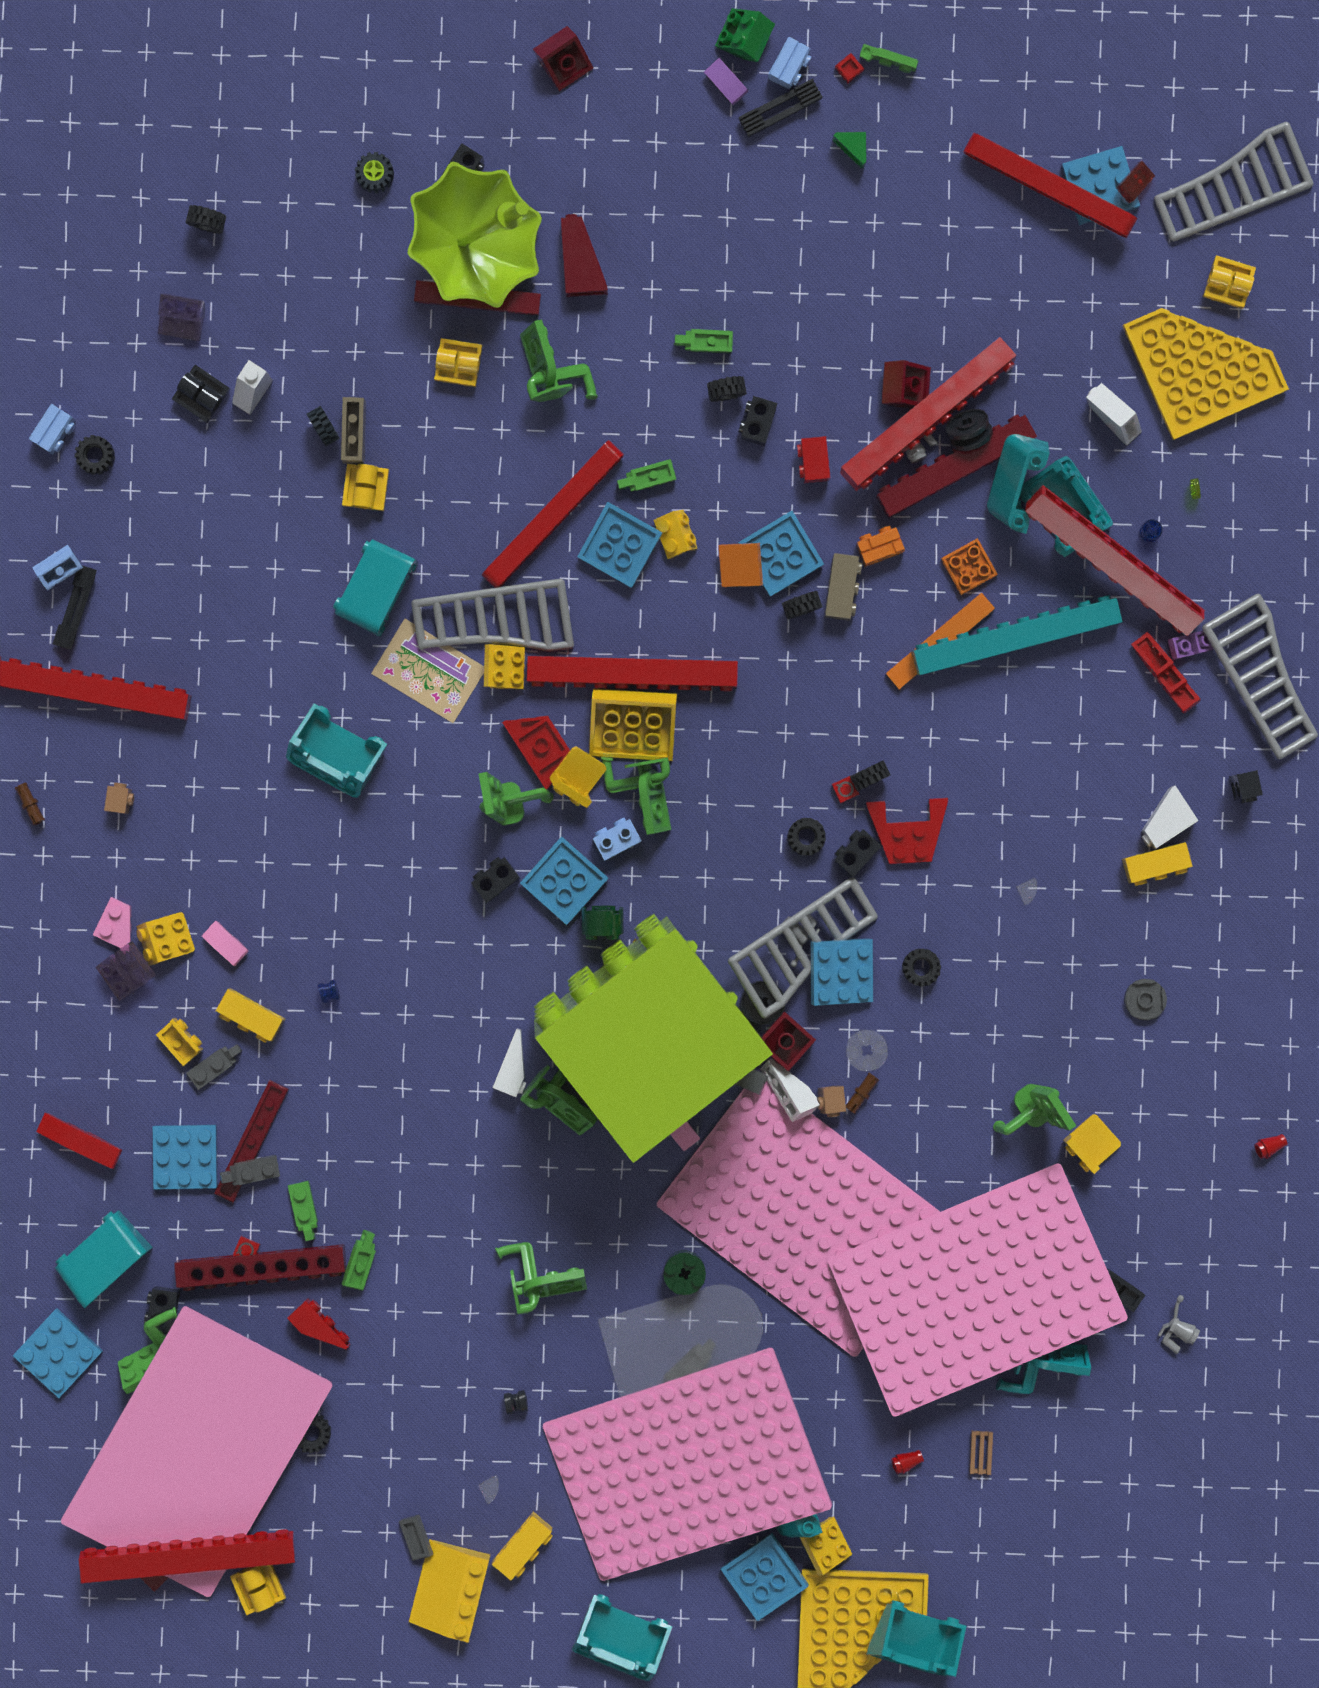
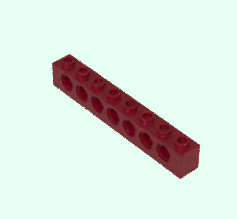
(334, 1253)

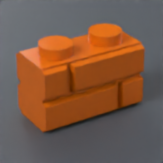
(880, 546)

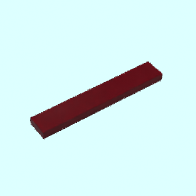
(515, 301)
(254, 1134)

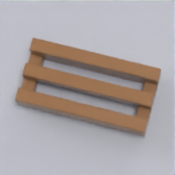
(980, 1470)

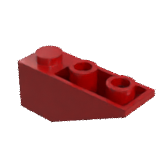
(313, 1323)

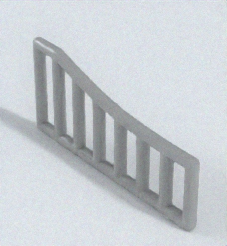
(1232, 163)
(477, 596)
(1277, 660)
(784, 928)

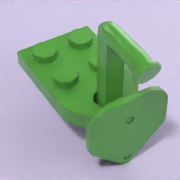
(543, 367)
(651, 791)
(506, 800)
(558, 1101)
(1036, 1107)
(543, 1286)
(135, 1365)

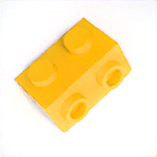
(676, 535)
(180, 1041)

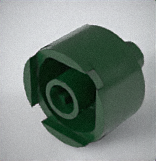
(602, 921)
(678, 1283)

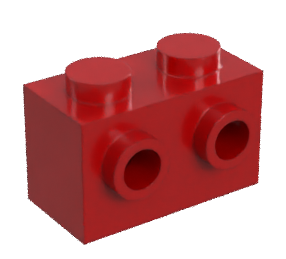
(814, 459)

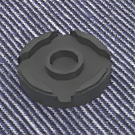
(1145, 999)

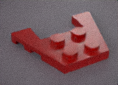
(908, 840)

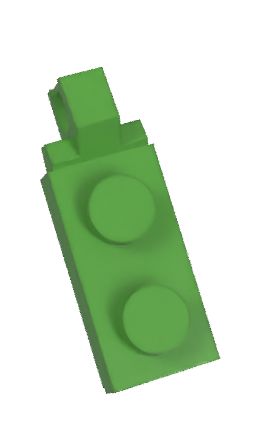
(888, 57)
(706, 341)
(648, 476)
(303, 1208)
(360, 1261)

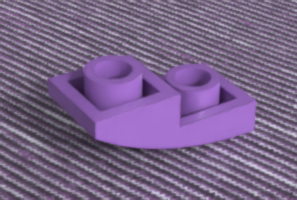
(726, 81)
(1189, 645)

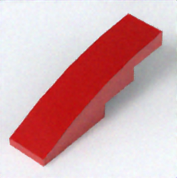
(1165, 672)
(79, 1140)

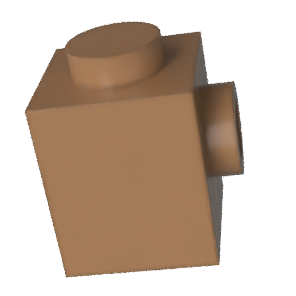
(119, 798)
(831, 1100)

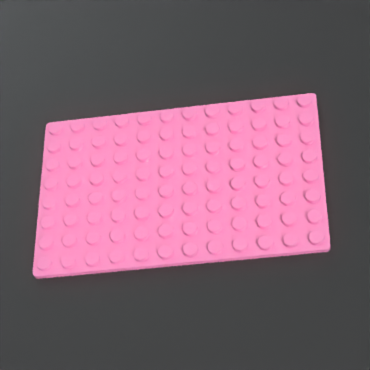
(786, 1201)
(977, 1289)
(197, 1443)
(687, 1464)

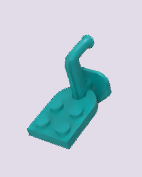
(1068, 1359)

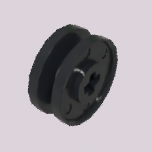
(969, 429)
(750, 1010)

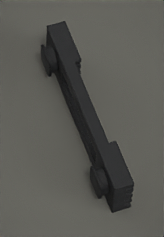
(753, 121)
(82, 580)

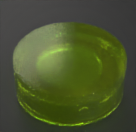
(1195, 488)

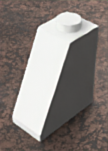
(250, 387)
(1114, 413)
(1168, 819)

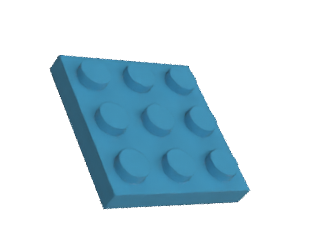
(1100, 176)
(620, 544)
(785, 553)
(564, 880)
(841, 971)
(185, 1157)
(57, 1353)
(764, 1576)

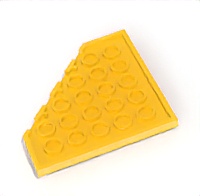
(1200, 371)
(841, 1617)

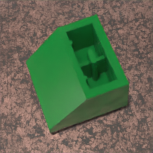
(745, 34)

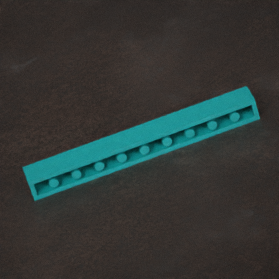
(1016, 636)

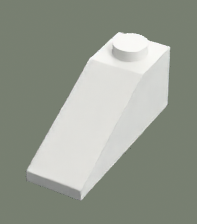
(512, 1070)
(791, 1092)

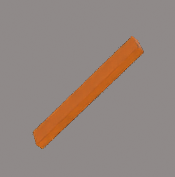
(958, 624)

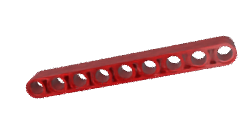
(1050, 185)
(553, 514)

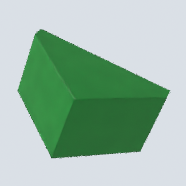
(853, 145)

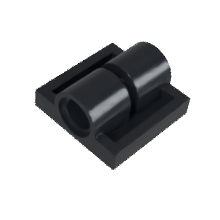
(200, 393)

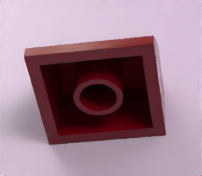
(563, 58)
(905, 383)
(787, 1041)

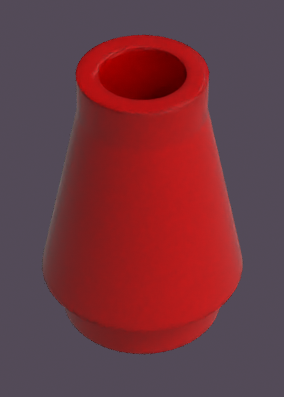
(1269, 1146)
(906, 1461)

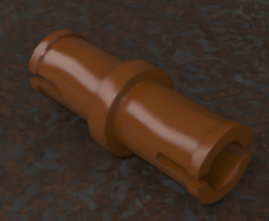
(29, 804)
(862, 1093)

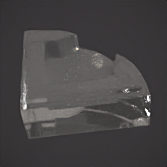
(1027, 890)
(489, 1488)

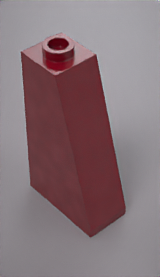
(581, 265)

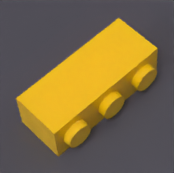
(1157, 864)
(249, 1015)
(523, 1546)

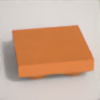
(740, 564)
(969, 566)

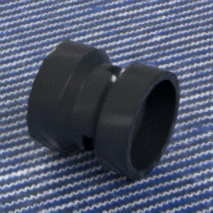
(520, 1399)

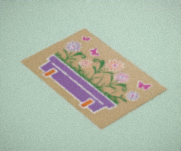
(432, 676)

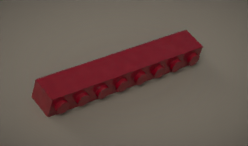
(949, 469)

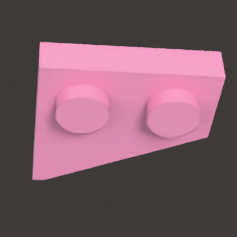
(115, 923)

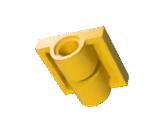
(1229, 282)
(458, 362)
(365, 487)
(504, 667)
(827, 1548)
(257, 1588)

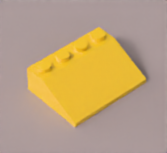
(632, 724)
(449, 1590)

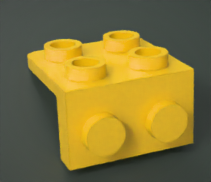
(577, 776)
(165, 938)
(1091, 1143)

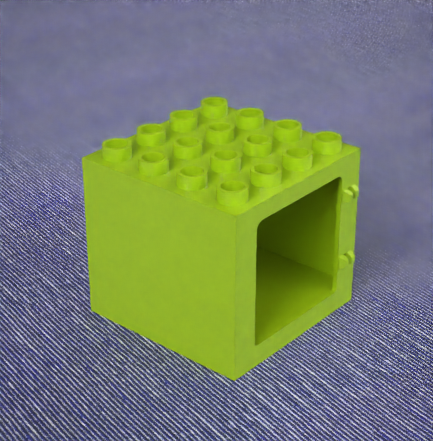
(648, 1036)

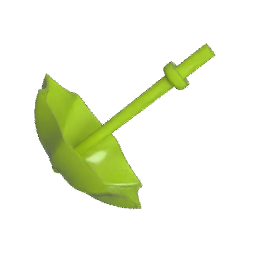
(474, 234)

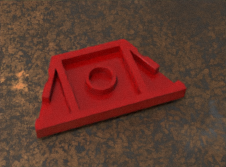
(539, 744)

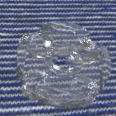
(878, 1049)

